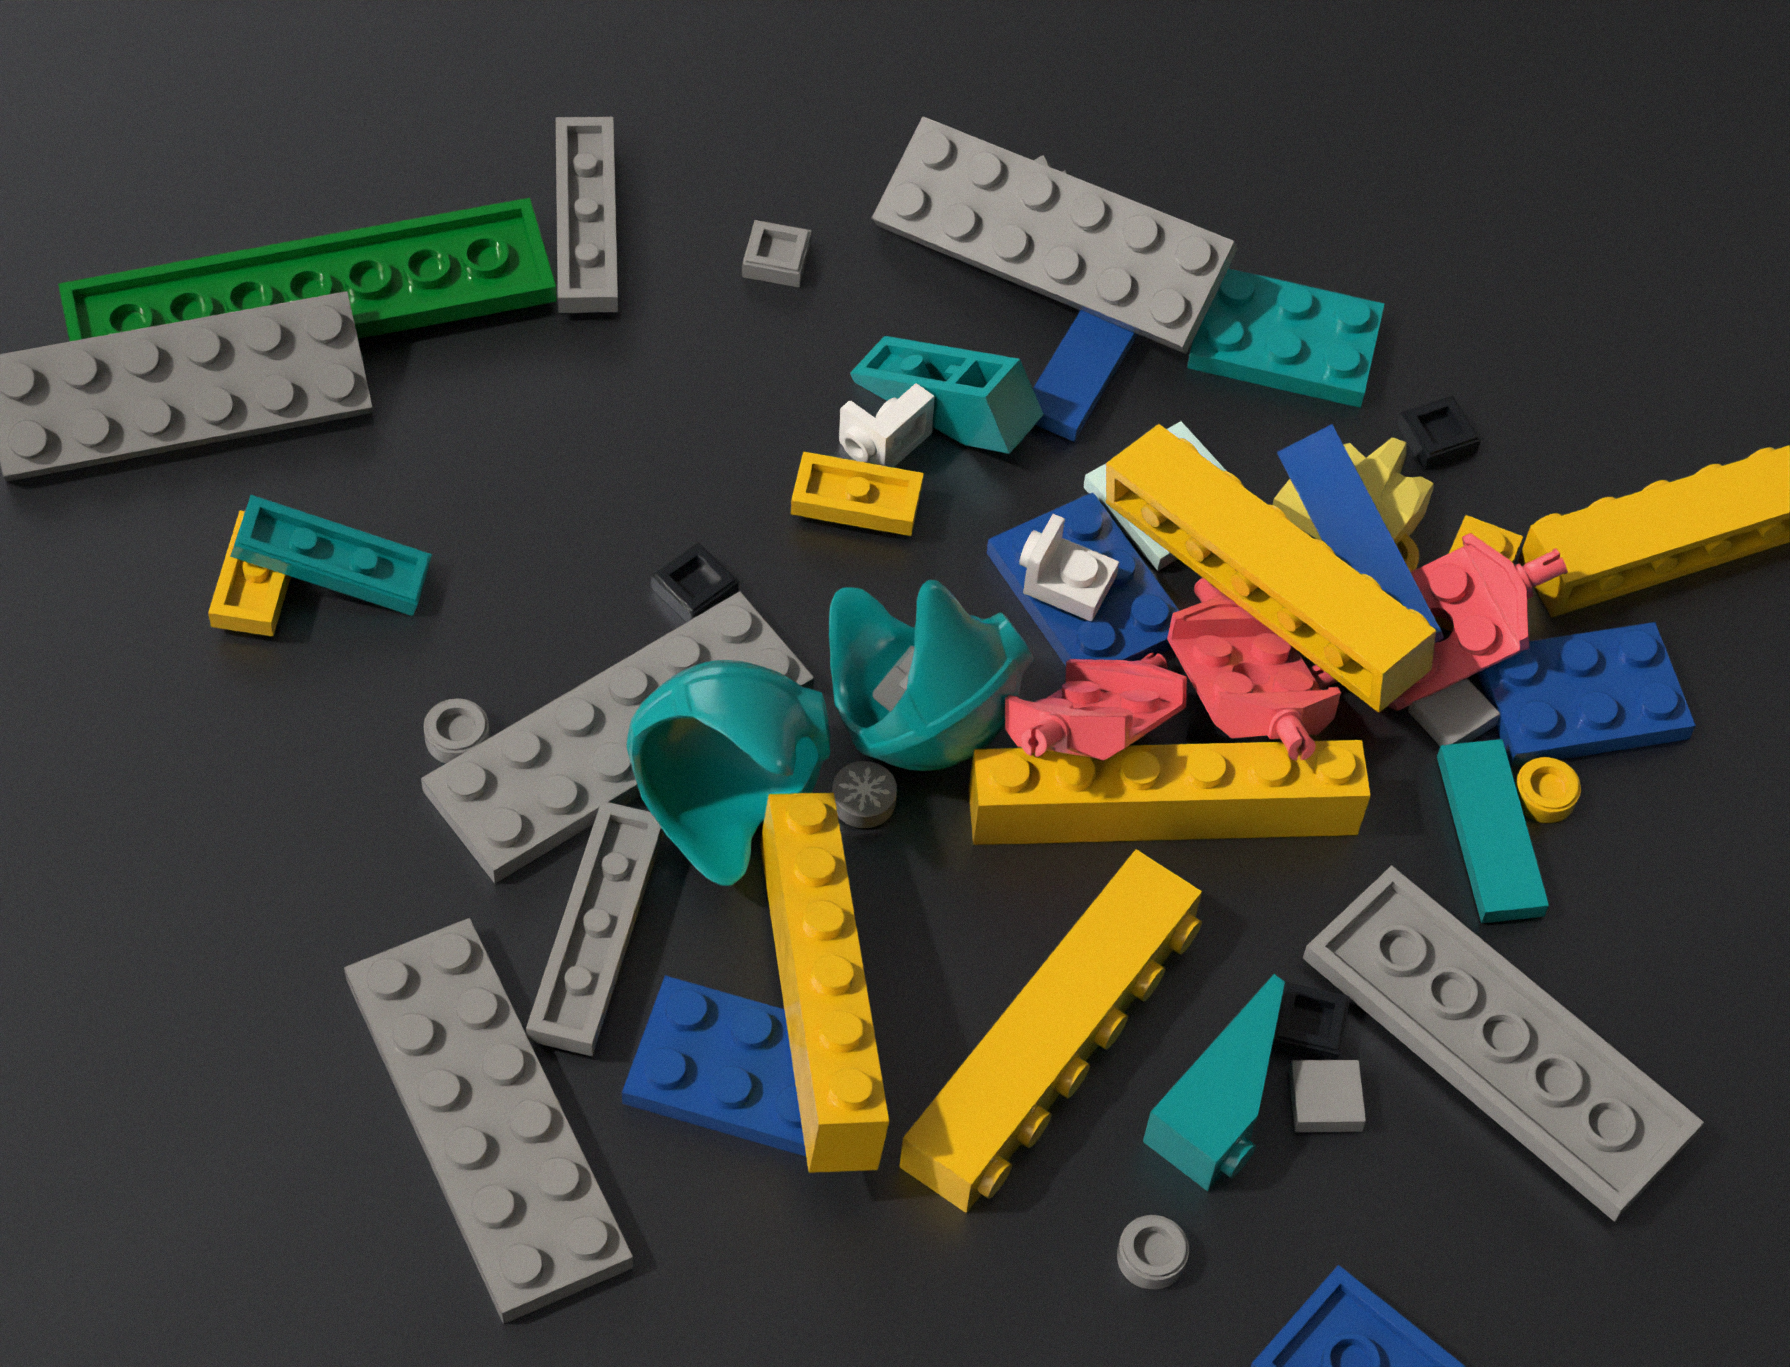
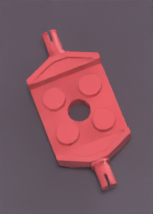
(1485, 604)
(1249, 674)
(1098, 707)

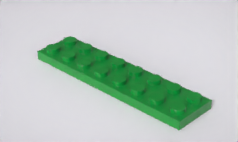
(393, 273)

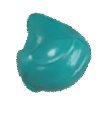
(954, 683)
(715, 749)

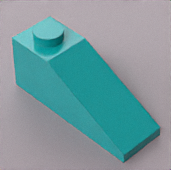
(977, 395)
(1213, 1108)

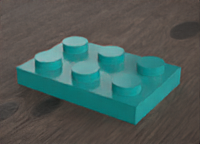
(1288, 337)

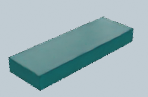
(331, 555)
(1492, 831)

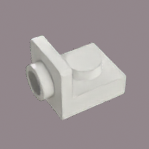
(892, 433)
(1066, 572)

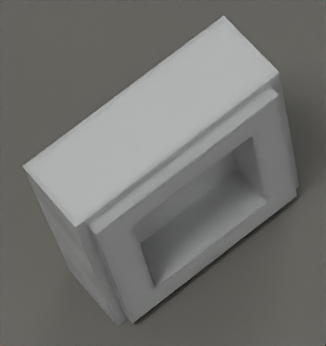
(776, 253)
(1455, 714)
(1326, 1096)

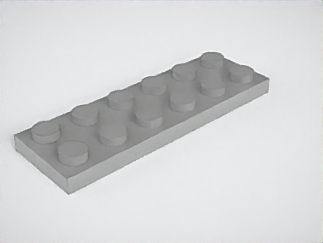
(1055, 234)
(179, 386)
(556, 765)
(1503, 1042)
(488, 1120)

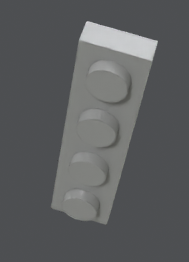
(586, 215)
(595, 929)

